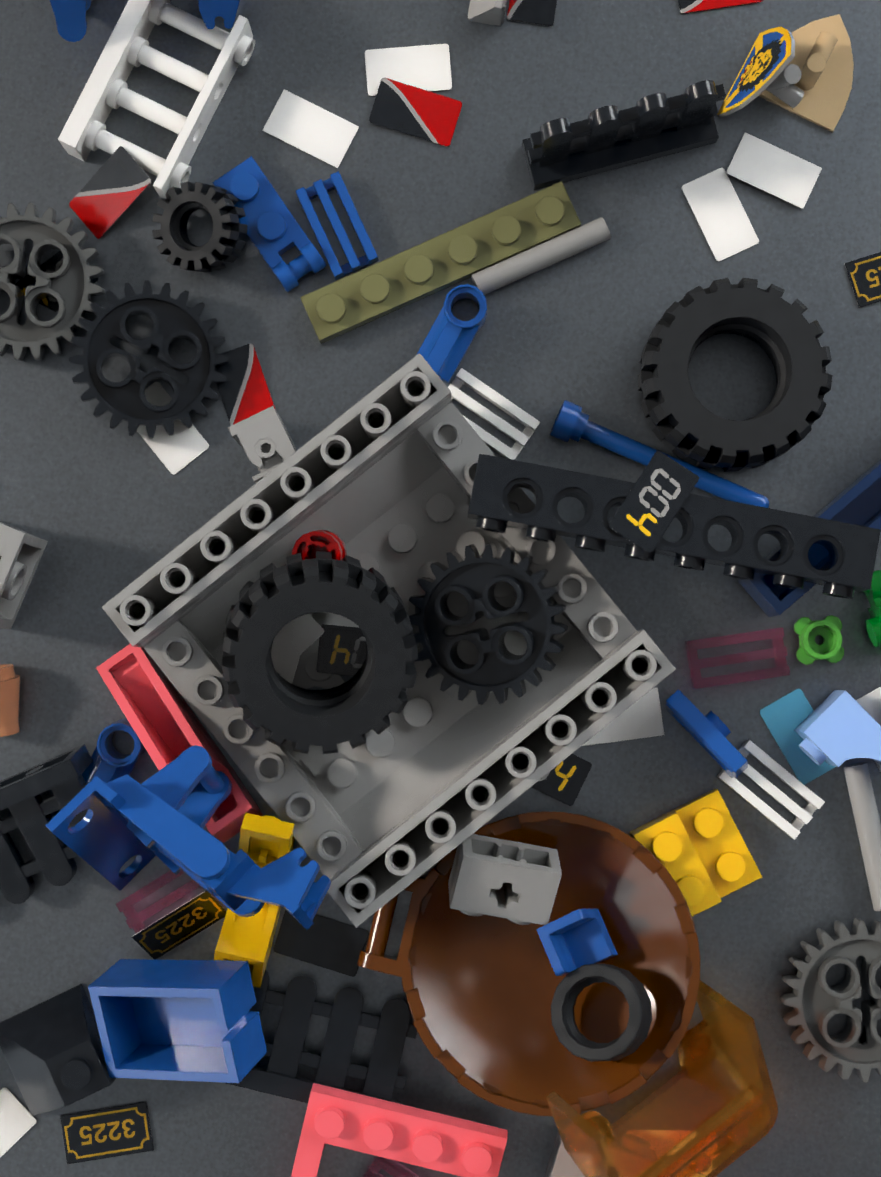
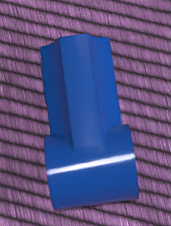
(451, 337)
(107, 761)

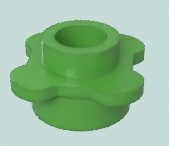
(832, 640)

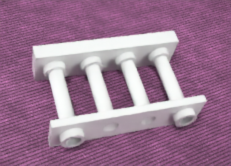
(108, 88)

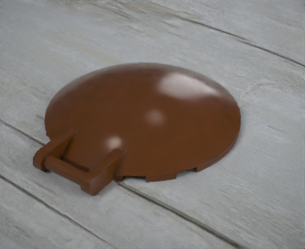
(488, 987)

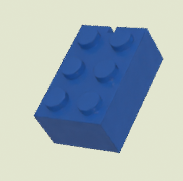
(178, 1020)

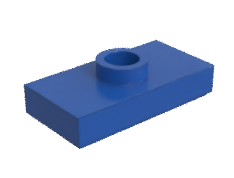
(708, 732)

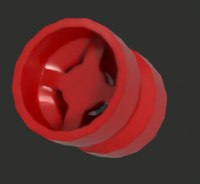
(320, 541)

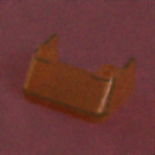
(696, 1118)

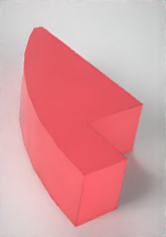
(170, 727)

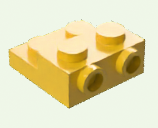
(700, 850)

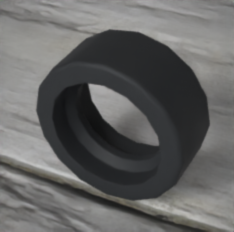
(564, 1018)

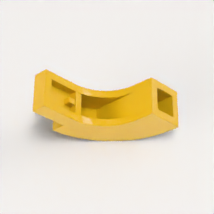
(252, 937)

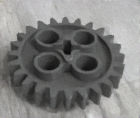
(69, 285)
(817, 1002)

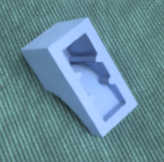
(840, 731)

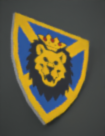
(766, 69)

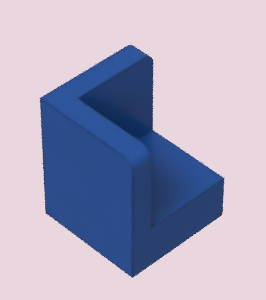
(576, 941)

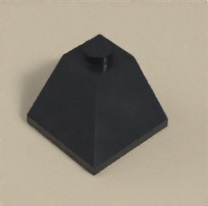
(55, 1051)

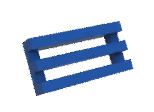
(321, 189)

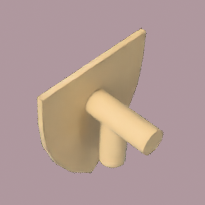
(826, 69)

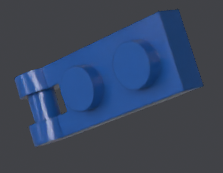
(270, 224)

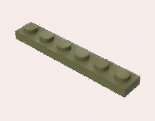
(439, 262)

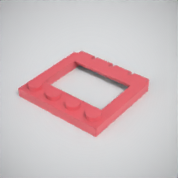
(396, 1134)

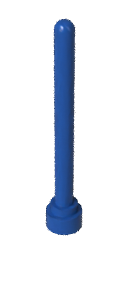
(574, 425)

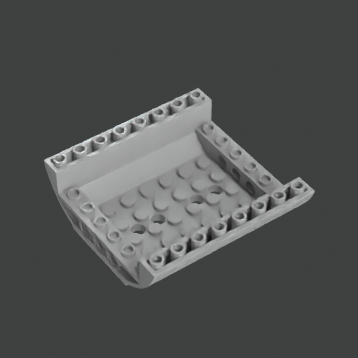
(398, 494)

